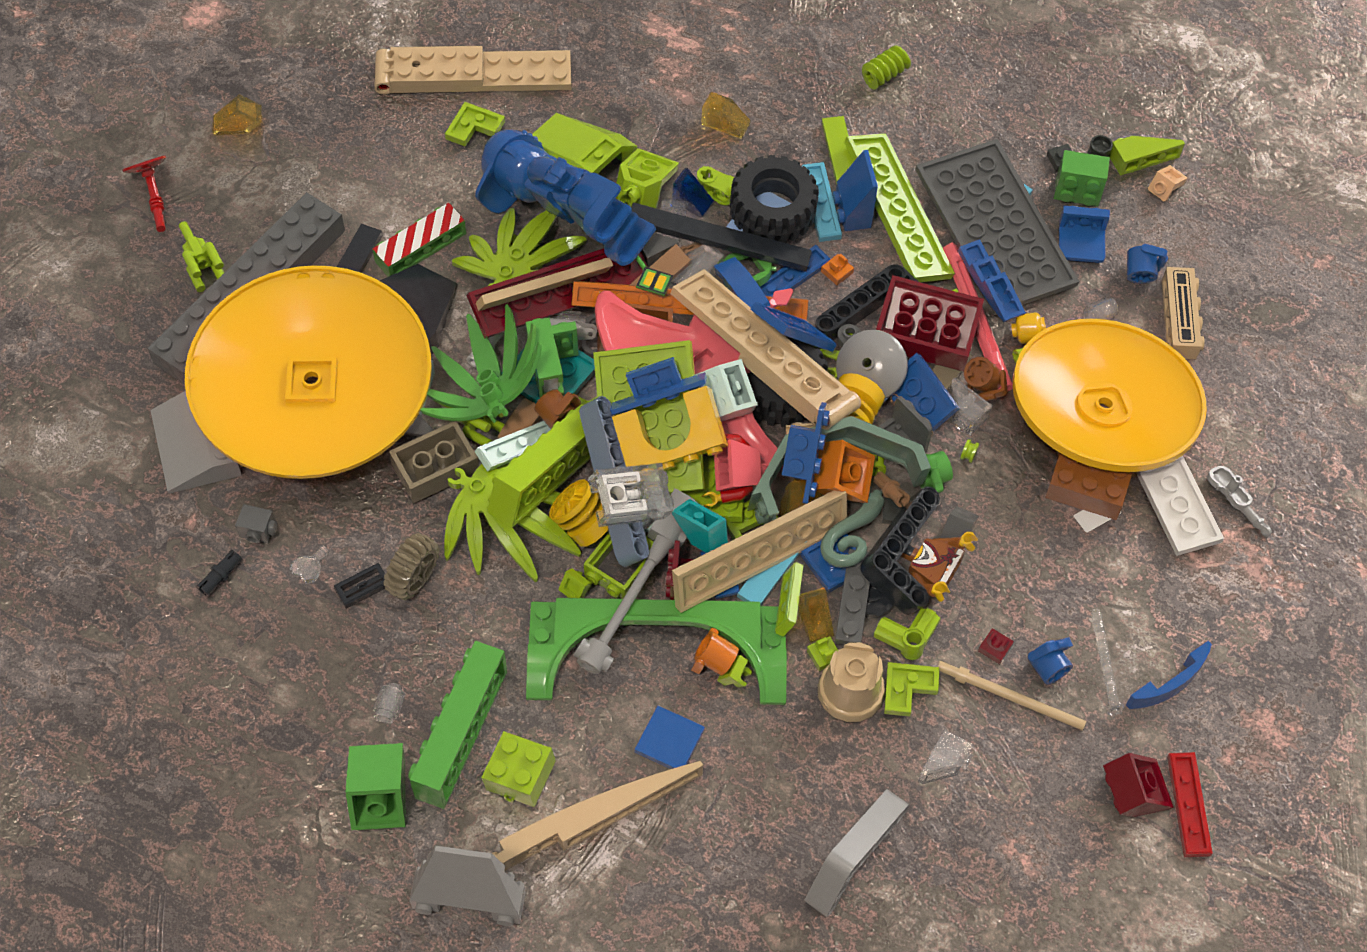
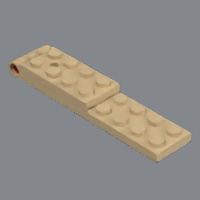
(469, 70)
(766, 350)

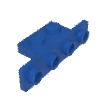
(654, 383)
(803, 450)

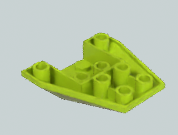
(582, 143)

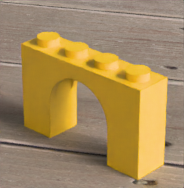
(704, 437)

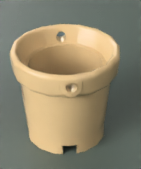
(852, 683)

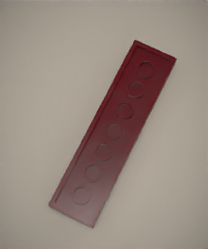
(548, 302)

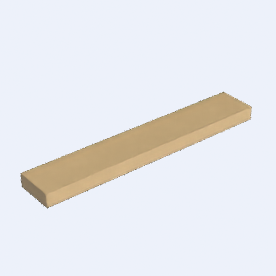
(543, 284)

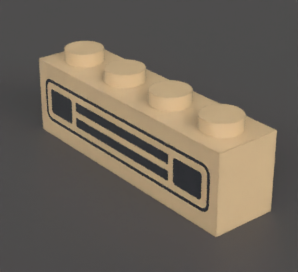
(1181, 311)

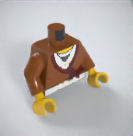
(938, 561)

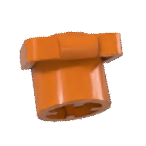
(714, 653)

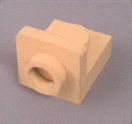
(1166, 181)

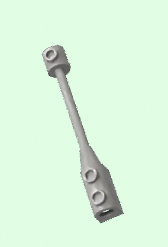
(595, 653)

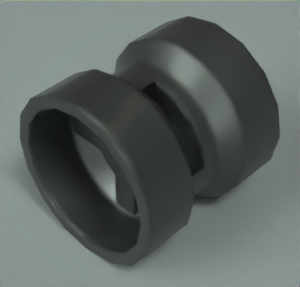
(1100, 145)

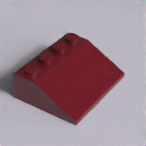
(931, 321)

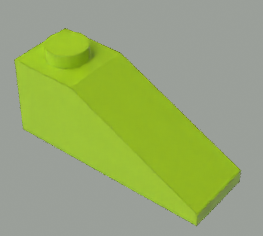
(1142, 152)

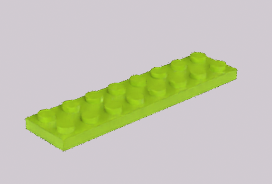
(902, 211)

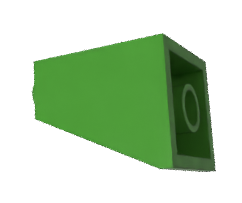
(376, 786)

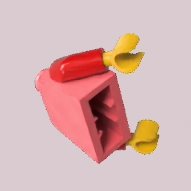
(736, 471)

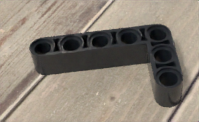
(865, 295)
(881, 563)

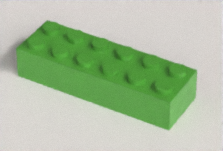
(458, 724)

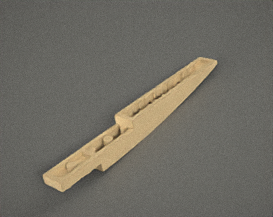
(592, 814)

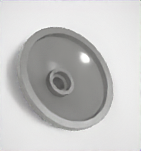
(887, 358)

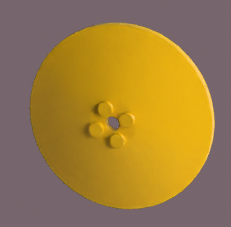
(1145, 382)

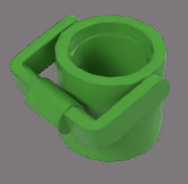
(940, 471)

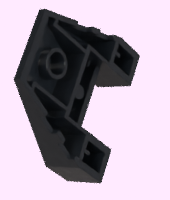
(428, 296)

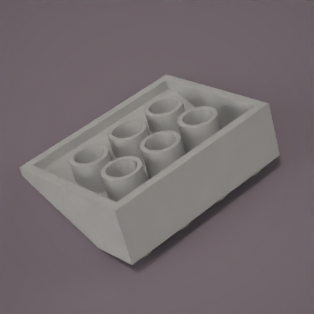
(184, 451)

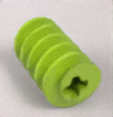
(885, 66)

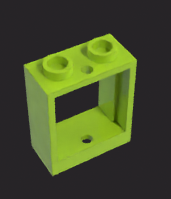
(612, 586)

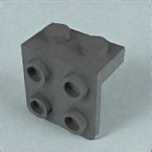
(909, 423)

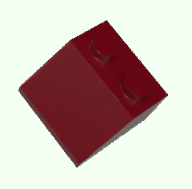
(1137, 785)

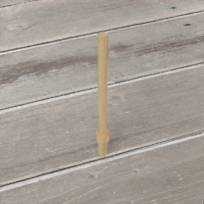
(962, 675)

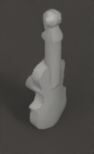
(1228, 484)

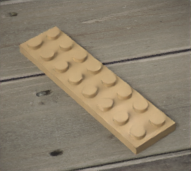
(756, 550)

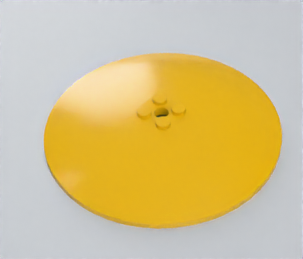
(297, 324)

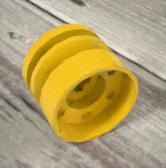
(869, 393)
(576, 513)

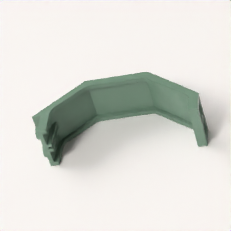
(858, 433)

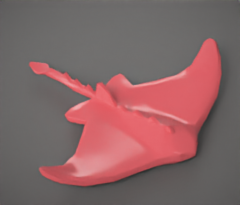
(626, 327)

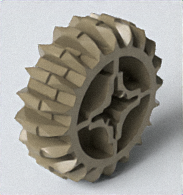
(411, 566)

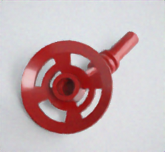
(156, 202)

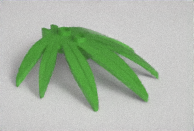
(495, 388)

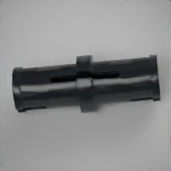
(219, 573)

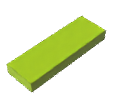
(789, 599)

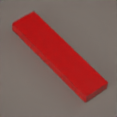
(1189, 805)

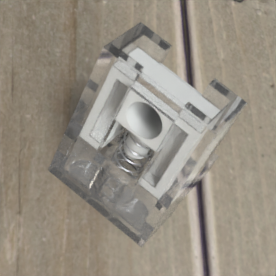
(648, 489)

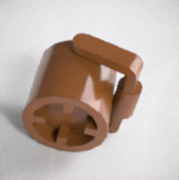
(985, 378)
(555, 406)

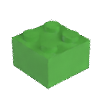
(1081, 178)

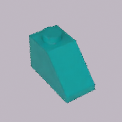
(701, 526)

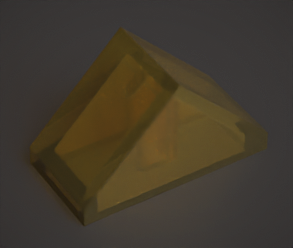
(815, 614)

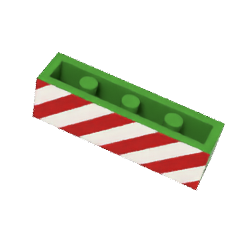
(419, 240)

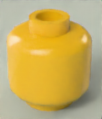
(1027, 327)

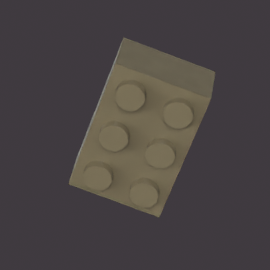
(432, 459)

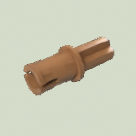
(891, 489)

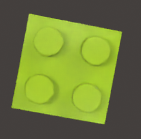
(518, 769)

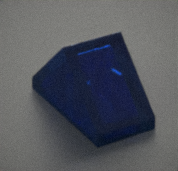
(689, 189)

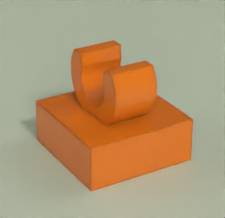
(837, 269)

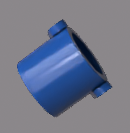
(1143, 263)
(1050, 660)

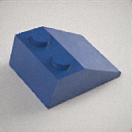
(856, 194)

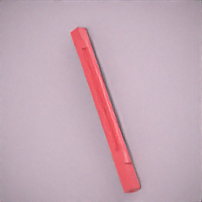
(983, 331)

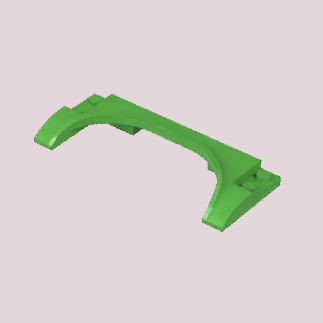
(564, 623)

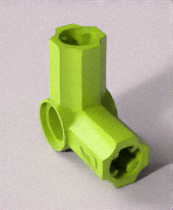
(900, 636)

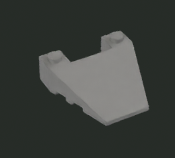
(469, 882)

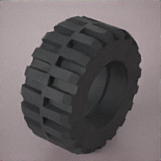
(776, 176)
(772, 406)

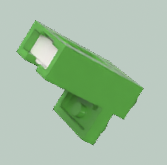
(557, 343)

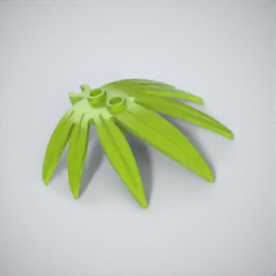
(516, 259)
(474, 500)

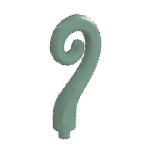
(862, 517)

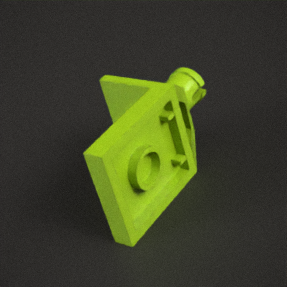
(643, 177)

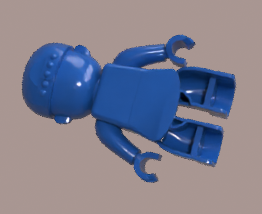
(521, 169)

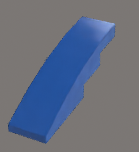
(990, 281)
(740, 282)

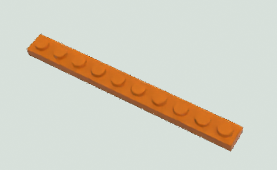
(587, 292)

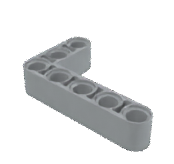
(853, 851)

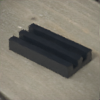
(363, 589)

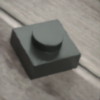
(1055, 155)

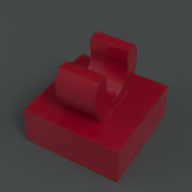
(995, 646)

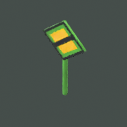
(653, 280)

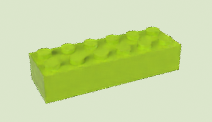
(539, 470)

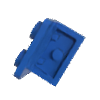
(1083, 233)

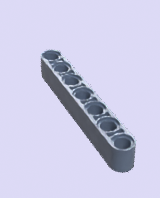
(605, 453)

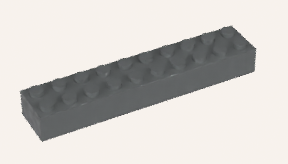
(290, 243)

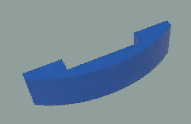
(1150, 695)

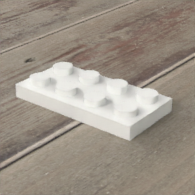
(1180, 507)

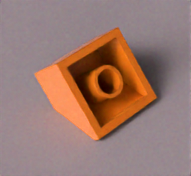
(845, 469)

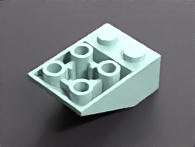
(731, 389)

